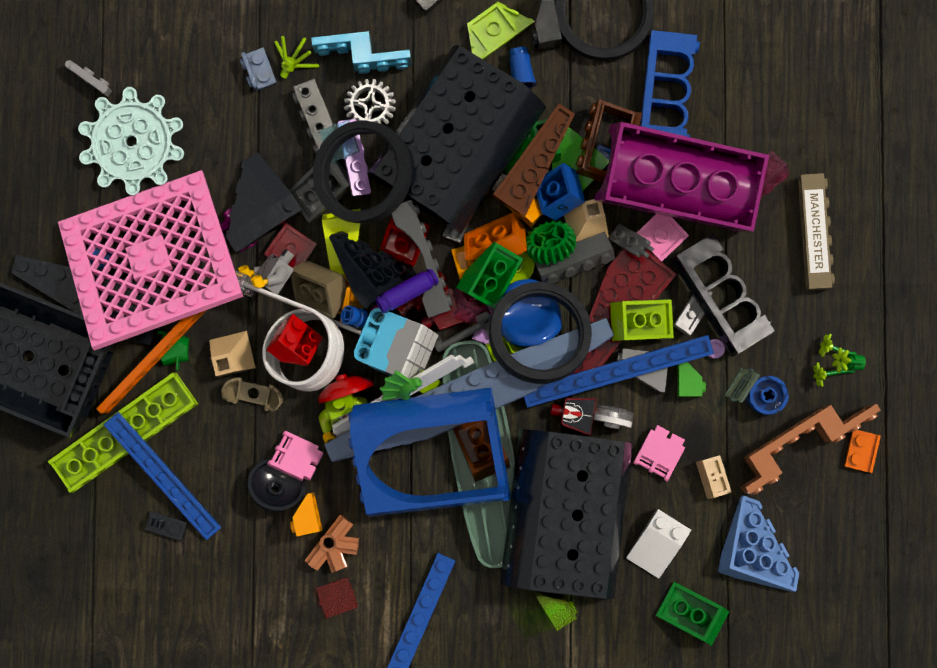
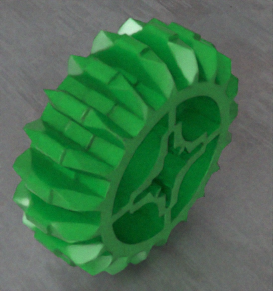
(550, 242)

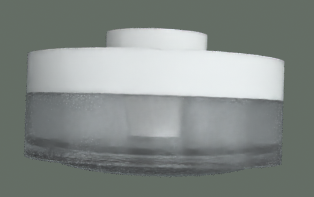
(613, 416)

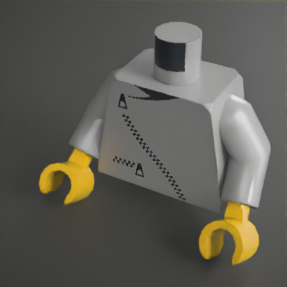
(272, 273)

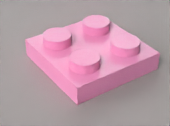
(663, 234)

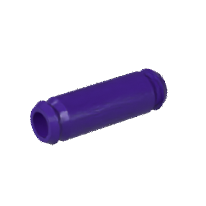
(407, 290)

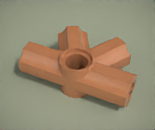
(341, 545)

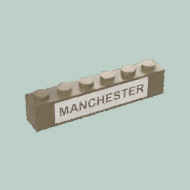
(815, 232)

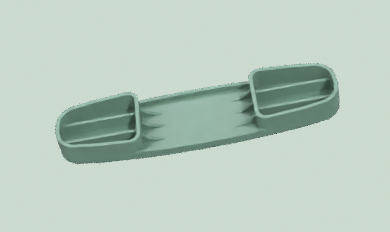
(484, 521)

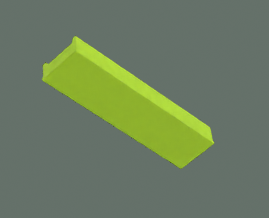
(101, 450)

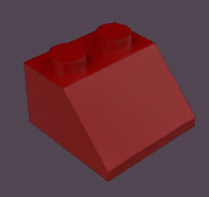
(400, 245)

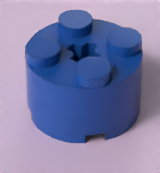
(777, 391)

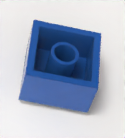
(560, 192)

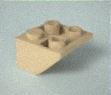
(587, 220)
(231, 354)

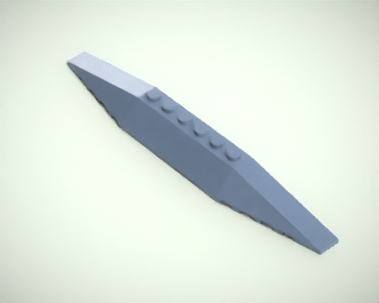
(504, 385)

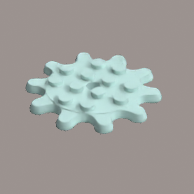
(128, 120)

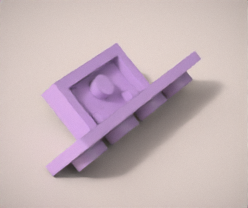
(357, 170)

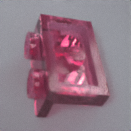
(776, 172)
(468, 307)

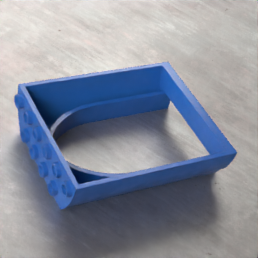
(380, 420)

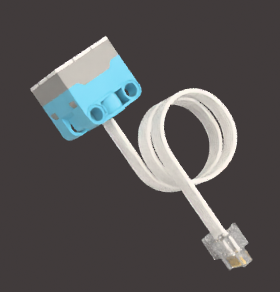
(388, 344)

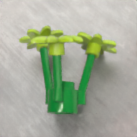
(853, 361)

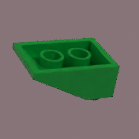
(490, 274)
(692, 613)

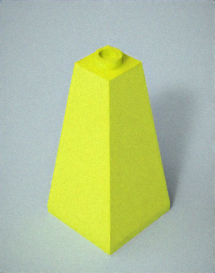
(332, 225)

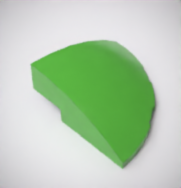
(571, 150)

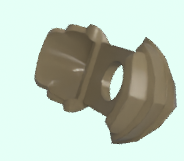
(238, 389)

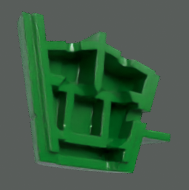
(177, 353)

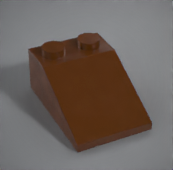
(476, 448)

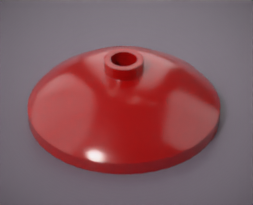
(344, 386)

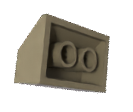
(318, 288)

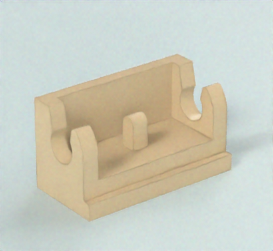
(713, 477)

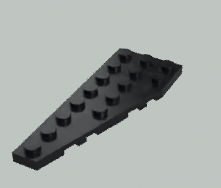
(59, 285)

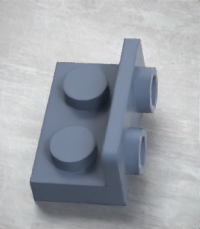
(259, 69)

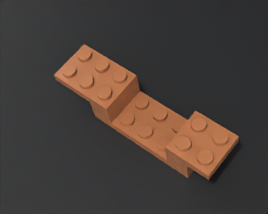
(826, 423)

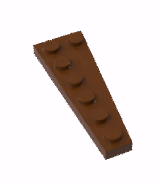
(529, 171)

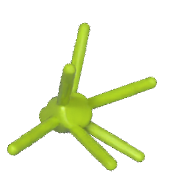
(290, 63)

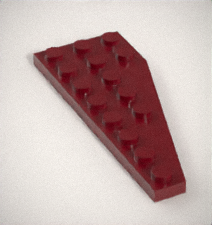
(625, 280)

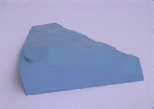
(753, 551)

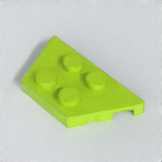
(495, 28)

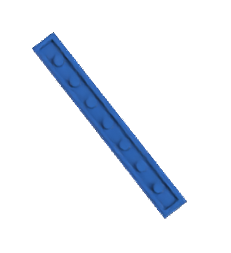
(162, 475)

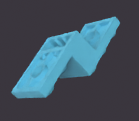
(361, 50)

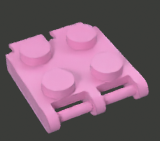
(660, 452)
(296, 457)

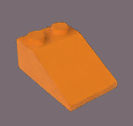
(505, 231)

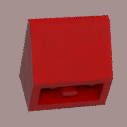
(294, 342)

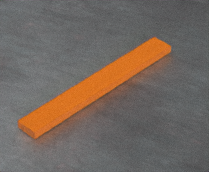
(148, 362)

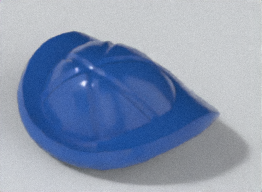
(531, 319)

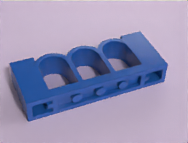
(675, 45)

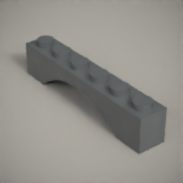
(406, 220)

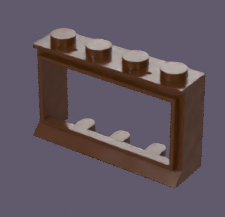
(591, 129)

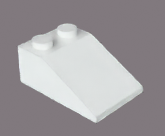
(658, 543)

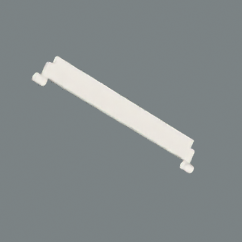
(427, 376)

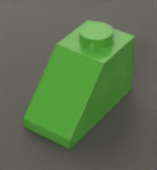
(689, 381)

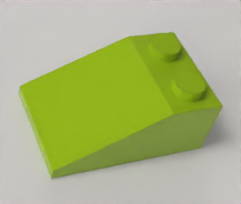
(641, 320)

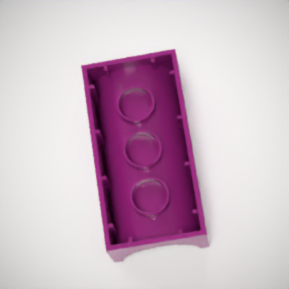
(683, 177)

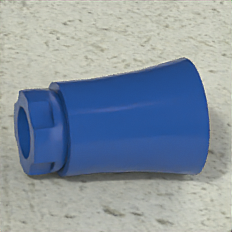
(521, 66)

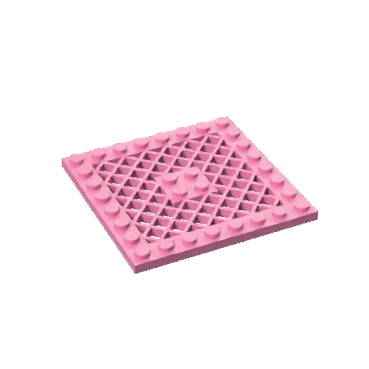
(149, 260)

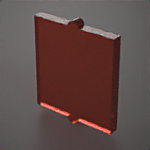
(337, 597)

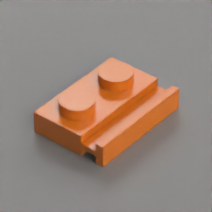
(862, 451)

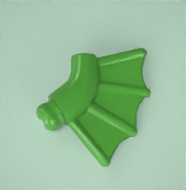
(399, 386)

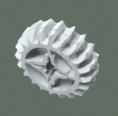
(377, 105)

